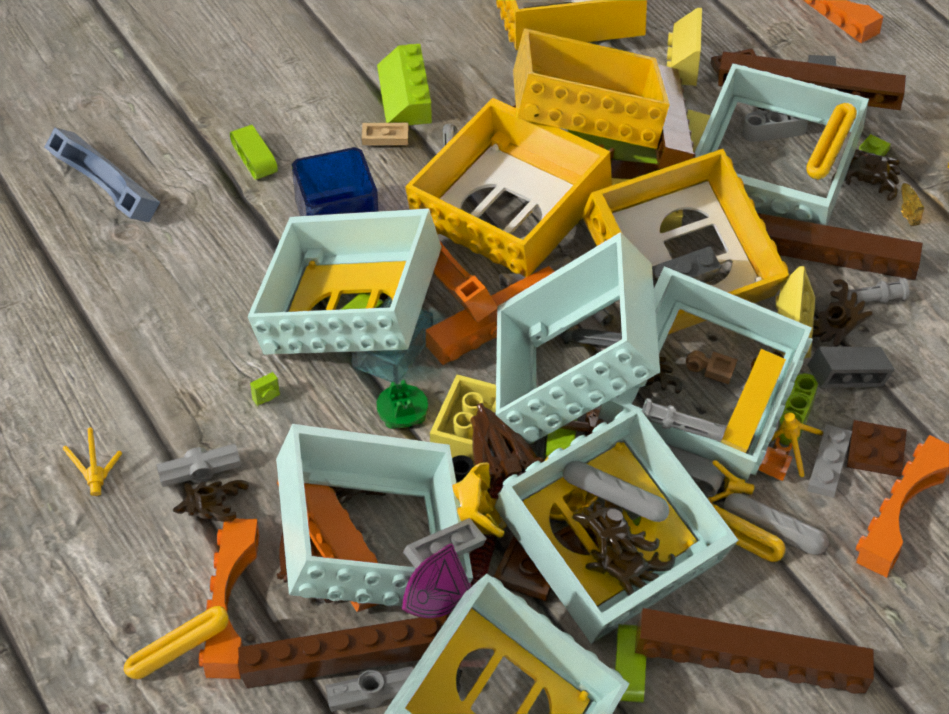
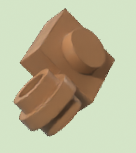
(718, 366)

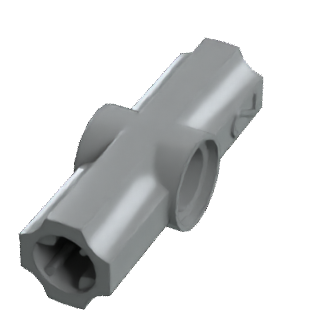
(198, 465)
(354, 692)

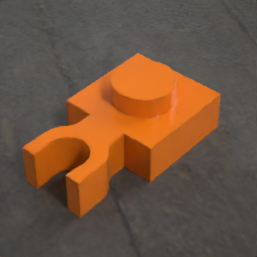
(776, 460)

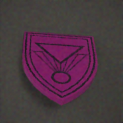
(436, 585)

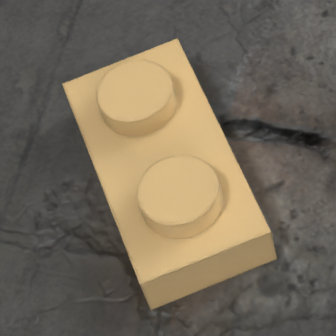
(385, 134)

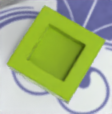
(875, 145)
(265, 389)

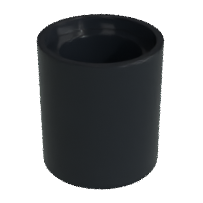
(462, 466)

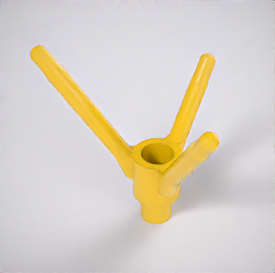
(791, 430)
(95, 474)
(732, 484)

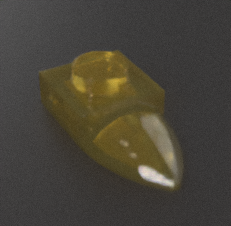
(912, 206)

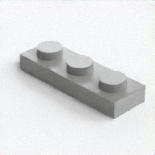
(829, 461)
(463, 536)

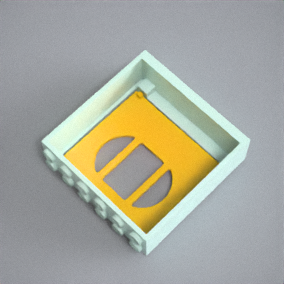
(346, 256)
(527, 506)
(501, 621)

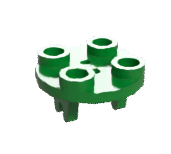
(402, 405)

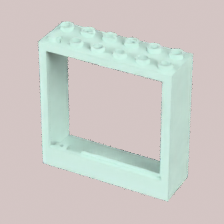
(792, 99)
(682, 292)
(555, 305)
(367, 464)

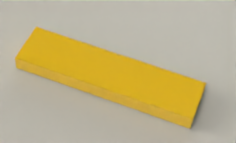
(753, 400)

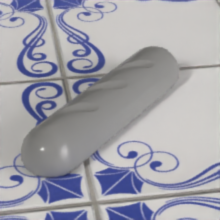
(616, 491)
(778, 523)

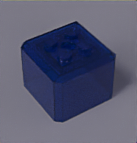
(334, 184)

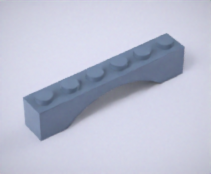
(125, 192)

